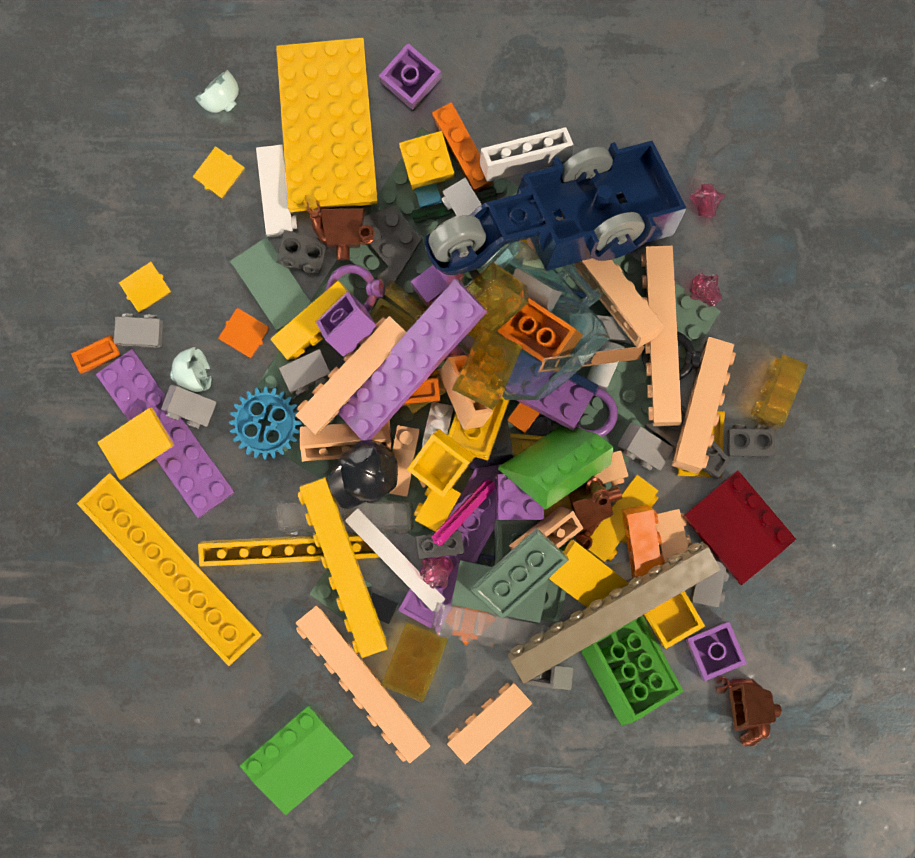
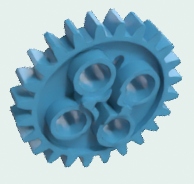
(244, 418)

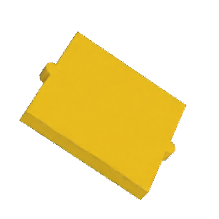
(218, 172)
(145, 287)

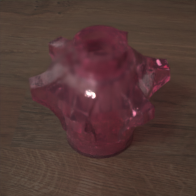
(707, 200)
(706, 289)
(436, 571)

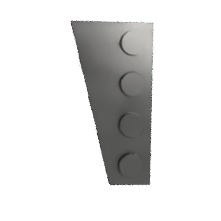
(670, 434)

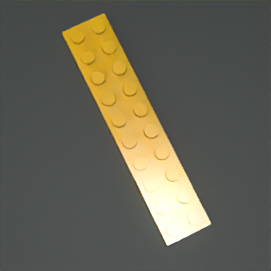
(169, 569)

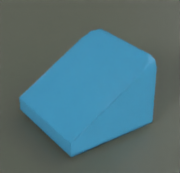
(428, 195)

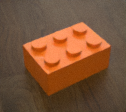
(541, 332)

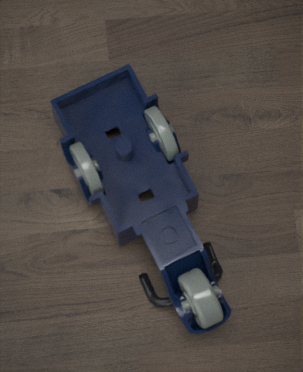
(586, 197)

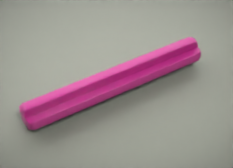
(463, 512)

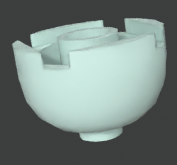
(219, 94)
(190, 372)

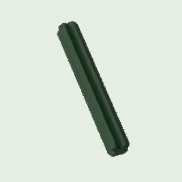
(440, 209)

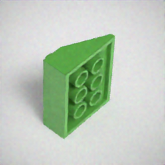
(558, 464)
(632, 671)
(296, 760)

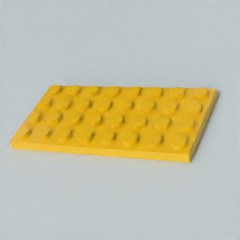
(326, 124)

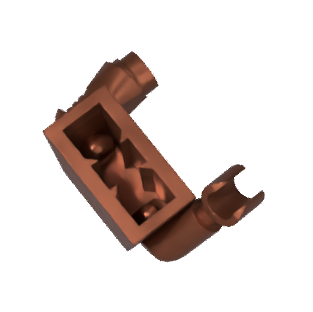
(341, 229)
(591, 506)
(751, 709)

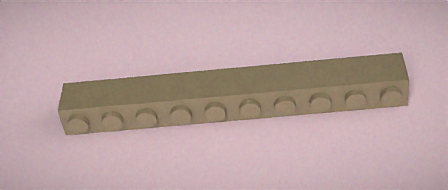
(613, 612)

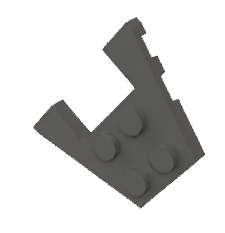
(393, 241)

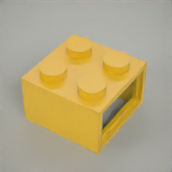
(426, 160)
(440, 462)
(436, 508)
(674, 620)

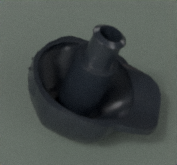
(363, 474)

